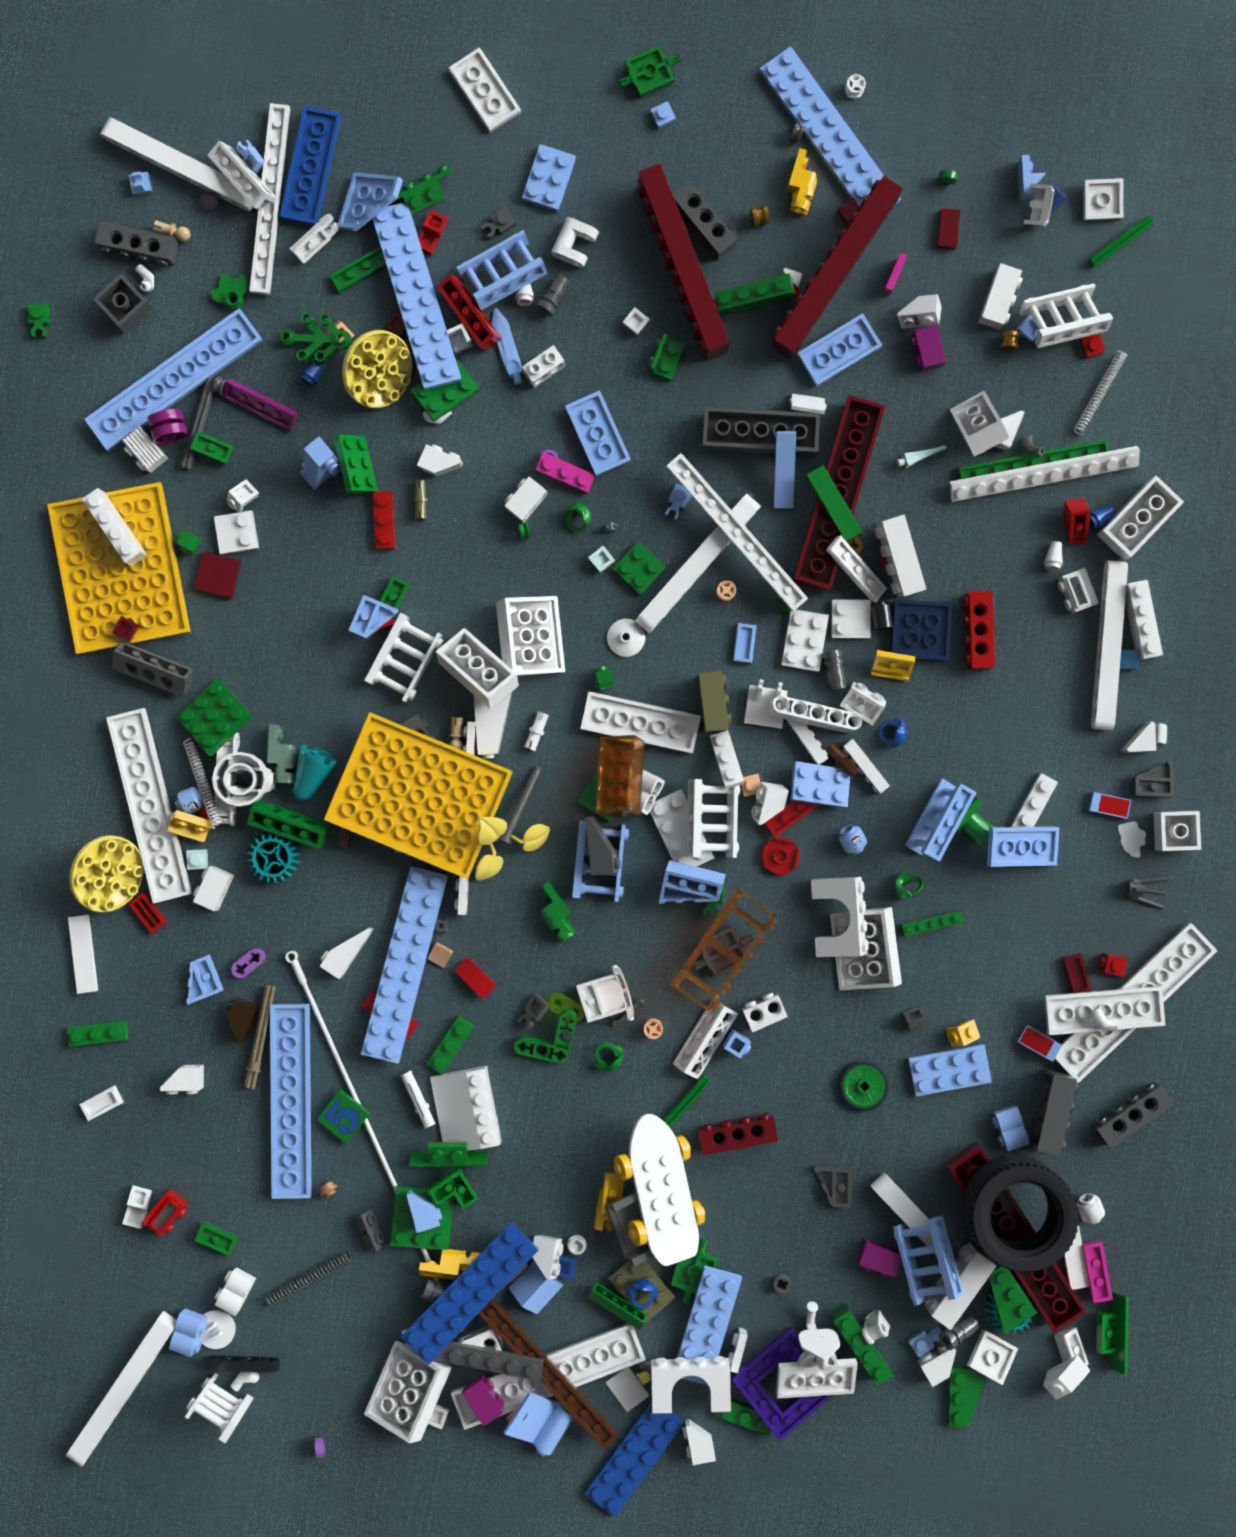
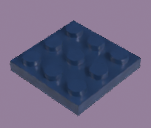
(921, 629)

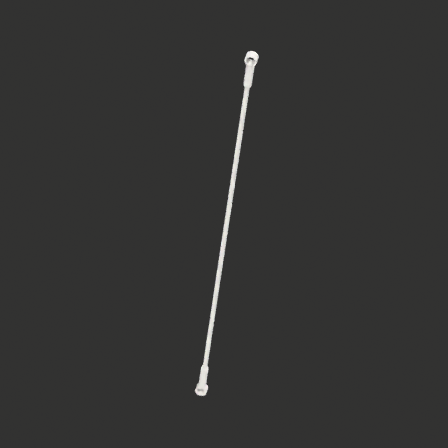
(302, 980)

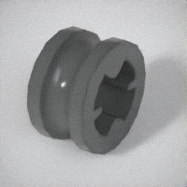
(797, 132)
(219, 385)
(784, 1278)

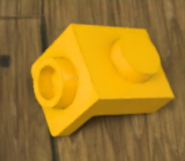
(963, 1033)

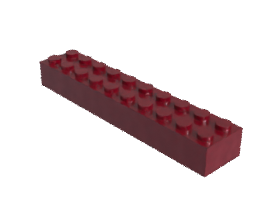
(683, 262)
(838, 265)
(847, 469)
(1045, 1287)

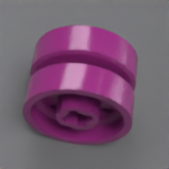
(167, 426)

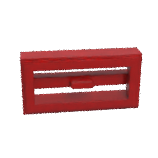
(163, 921)

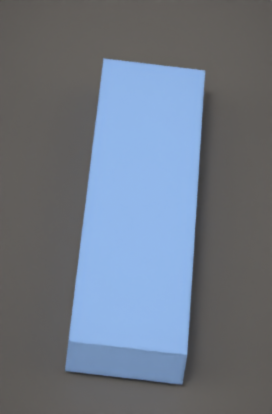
(784, 469)

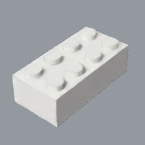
(1140, 518)
(900, 556)
(477, 668)
(973, 1271)

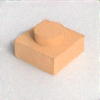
(750, 785)

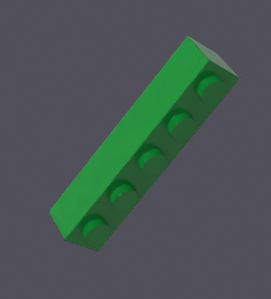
(931, 923)
(618, 1306)

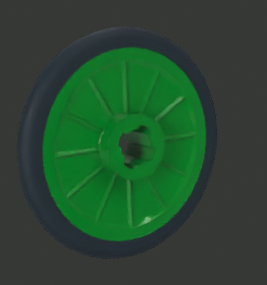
(871, 1096)

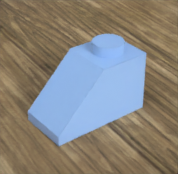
(423, 1212)

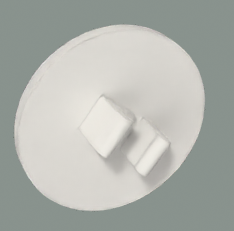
(219, 1329)

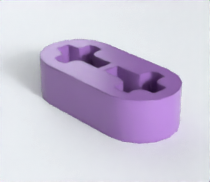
(245, 960)

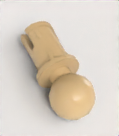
(181, 233)
(456, 732)

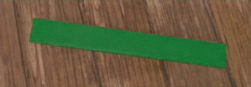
(1031, 460)

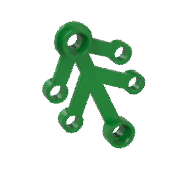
(317, 339)

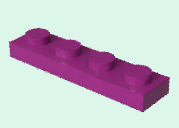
(260, 404)

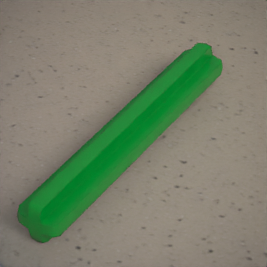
(1121, 241)
(686, 1100)

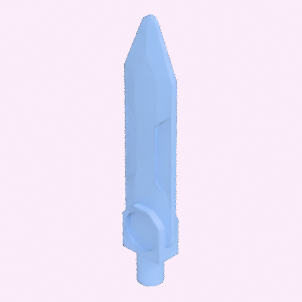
(507, 347)

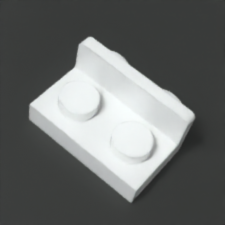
(863, 702)

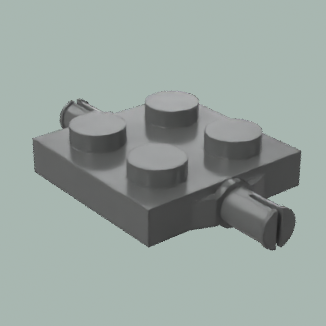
(718, 962)

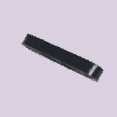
(241, 1363)

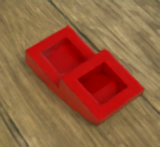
(432, 231)
(475, 978)

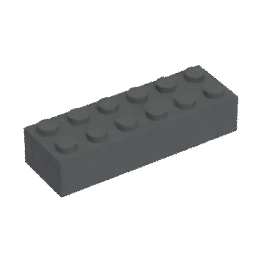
(756, 430)

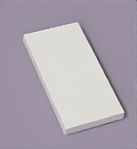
(484, 90)

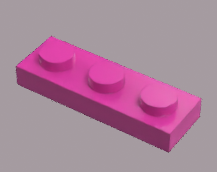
(565, 472)
(1097, 1271)

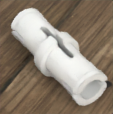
(536, 731)

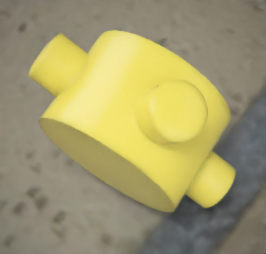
(644, 1376)

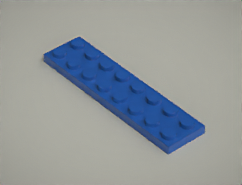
(469, 1293)

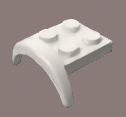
(606, 996)

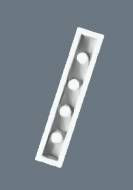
(808, 741)
(865, 766)

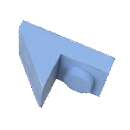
(1026, 177)

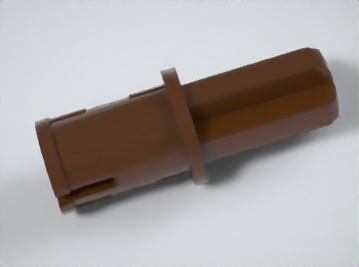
(842, 760)
(343, 837)

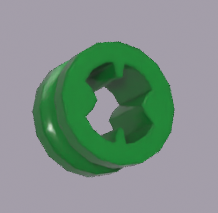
(524, 530)

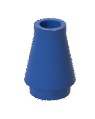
(312, 374)
(1100, 517)

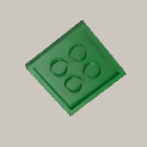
(214, 716)
(404, 1230)

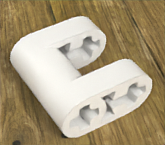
(566, 238)

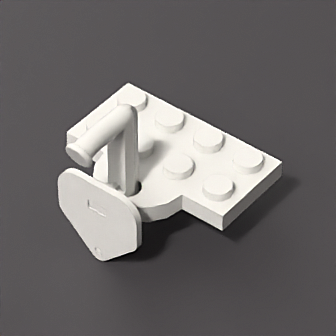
(818, 1368)

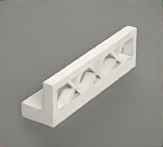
(240, 174)
(703, 1037)

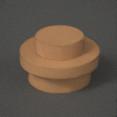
(328, 1190)

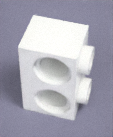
(543, 366)
(766, 1017)
(479, 1336)

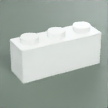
(1000, 296)

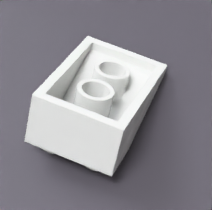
(979, 423)

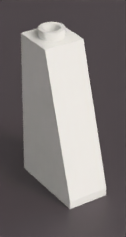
(490, 726)

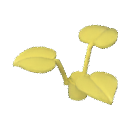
(489, 832)

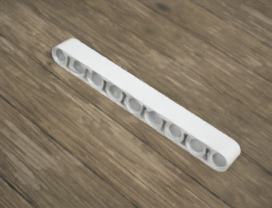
(173, 161)
(693, 568)
(1109, 645)
(122, 1389)

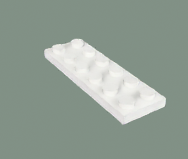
(649, 722)
(1129, 1006)

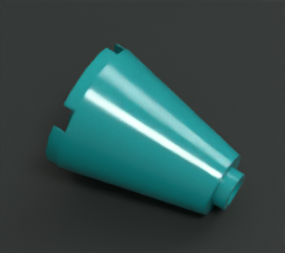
(311, 771)

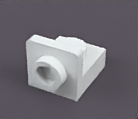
(241, 495)

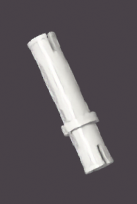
(417, 1098)

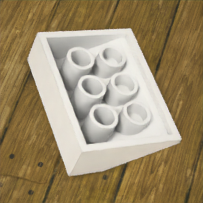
(530, 635)
(880, 964)
(466, 1108)
(407, 1393)

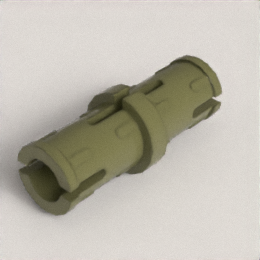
(420, 500)

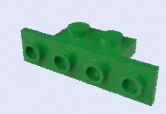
(425, 191)
(448, 1155)
(1113, 1333)

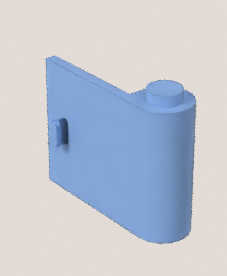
(539, 1422)

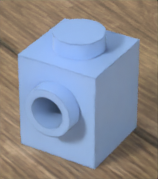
(737, 1044)

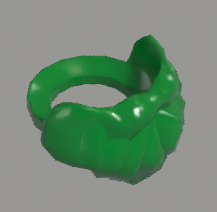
(583, 510)
(905, 878)
(615, 1063)

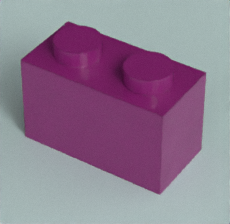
(928, 348)
(879, 1258)
(483, 1399)

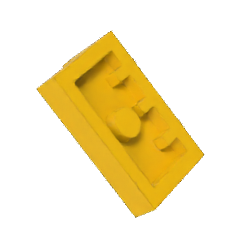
(189, 826)

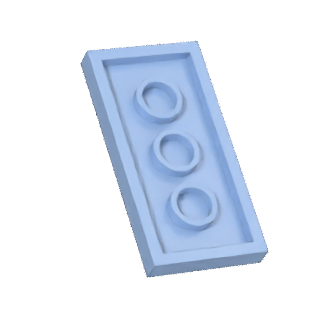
(839, 350)
(597, 433)
(1022, 846)
(949, 1069)

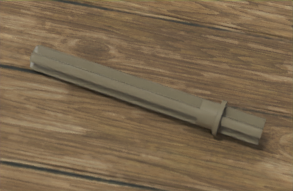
(262, 1025)

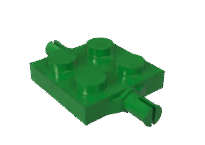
(650, 71)
(689, 1271)

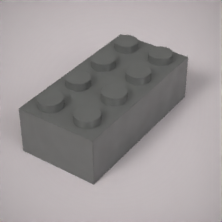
(1052, 1112)

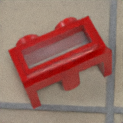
(165, 1213)

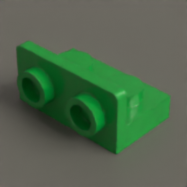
(666, 357)

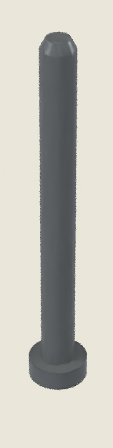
(505, 838)

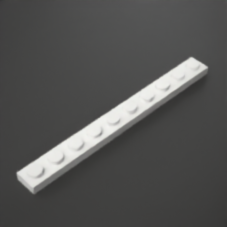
(268, 211)
(1044, 473)
(737, 532)
(462, 883)

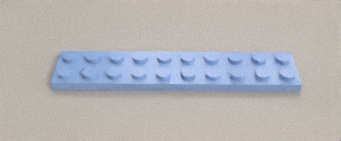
(823, 124)
(416, 297)
(174, 379)
(404, 965)
(290, 1101)

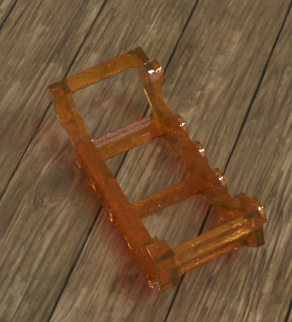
(708, 940)

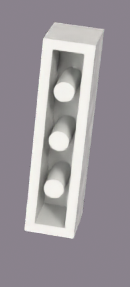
(114, 527)
(1142, 620)

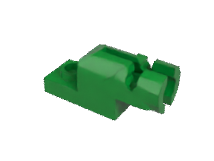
(555, 913)

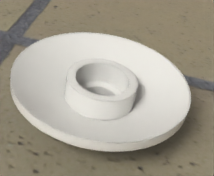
(625, 647)

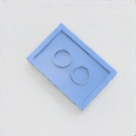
(548, 177)
(820, 785)

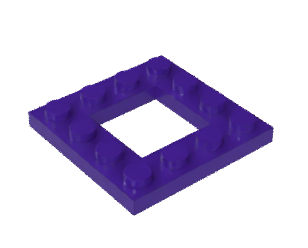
(750, 1375)

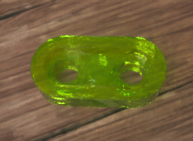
(567, 1003)

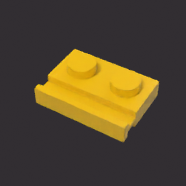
(892, 665)

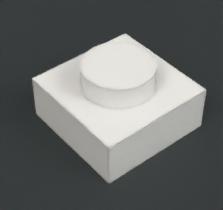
(636, 321)

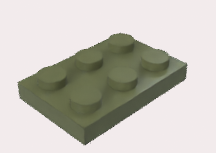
(628, 1273)

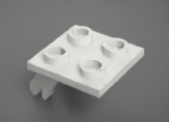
(757, 703)

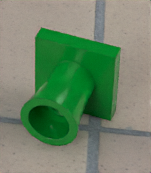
(974, 824)

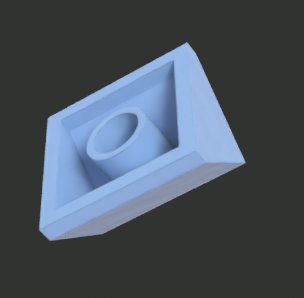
(533, 1288)

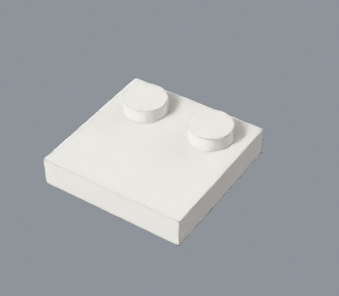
(1103, 199)
(236, 532)
(850, 619)
(992, 1357)

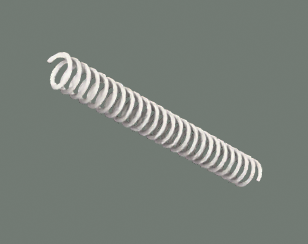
(1114, 370)
(203, 780)

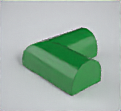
(454, 1185)

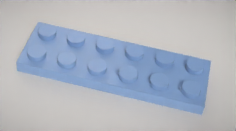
(709, 1316)

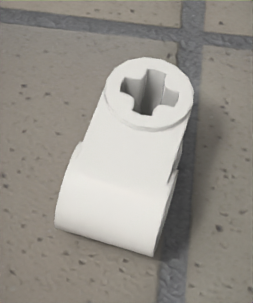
(875, 1326)

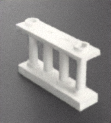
(1066, 331)
(394, 642)
(696, 827)
(219, 1407)

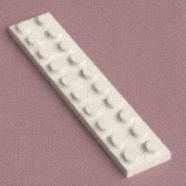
(148, 805)
(1167, 969)
(578, 1362)

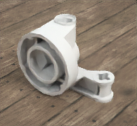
(229, 794)

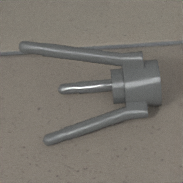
(1136, 889)

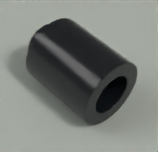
(881, 616)

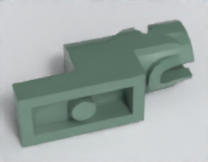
(281, 754)

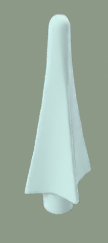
(914, 457)

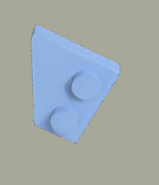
(371, 616)
(203, 979)

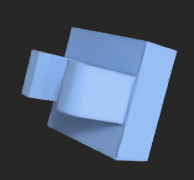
(140, 183)

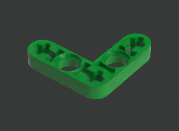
(558, 1044)

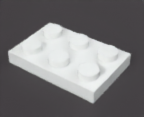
(804, 640)

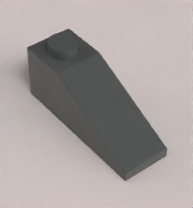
(601, 852)

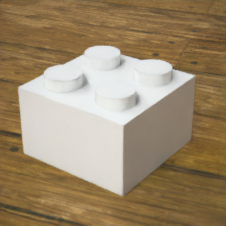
(1177, 830)

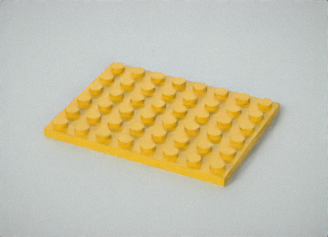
(104, 587)
(417, 795)

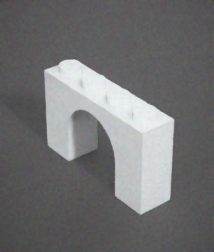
(848, 891)
(712, 1370)

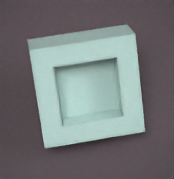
(601, 559)
(197, 859)

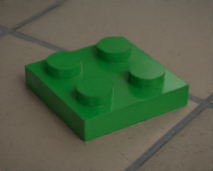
(639, 568)

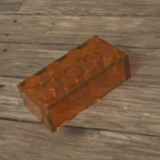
(620, 776)

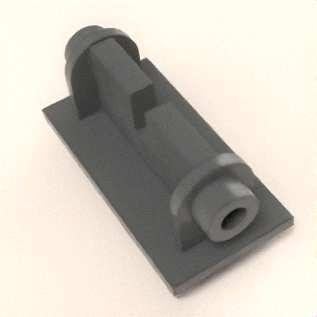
(367, 1222)

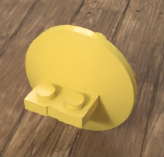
(377, 369)
(106, 873)

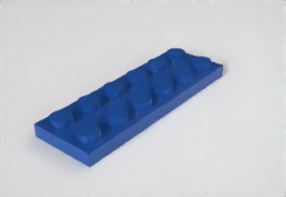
(310, 166)
(633, 1459)

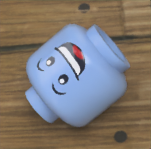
(189, 800)
(852, 839)

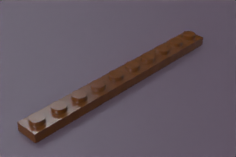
(551, 1376)

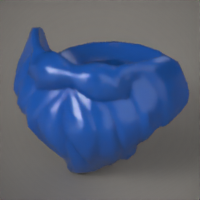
(900, 736)
(643, 1285)

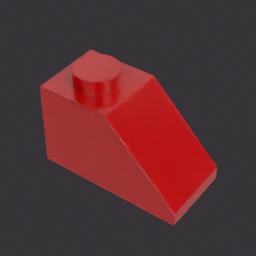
(1076, 520)

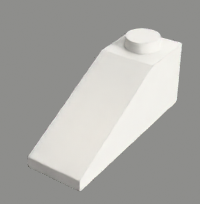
(341, 957)

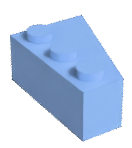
(319, 463)
(690, 883)

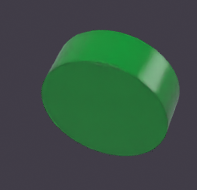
(947, 177)

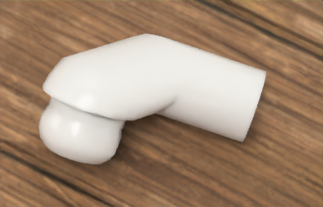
(148, 278)

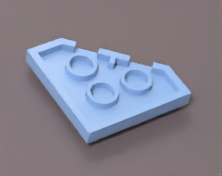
(367, 198)

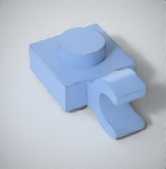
(250, 156)
(923, 1342)

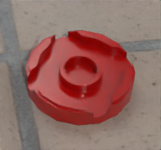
(780, 855)

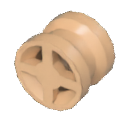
(728, 588)
(651, 1031)

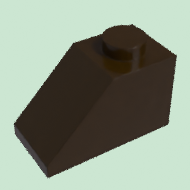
(241, 1017)

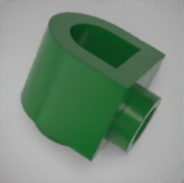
(188, 541)
(604, 678)

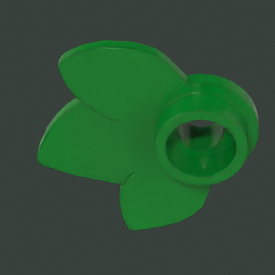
(230, 289)

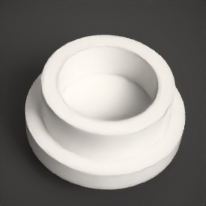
(576, 1244)

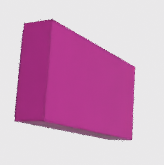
(895, 274)

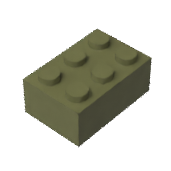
(713, 701)

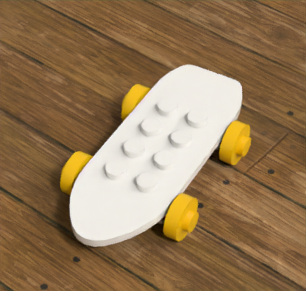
(661, 1191)

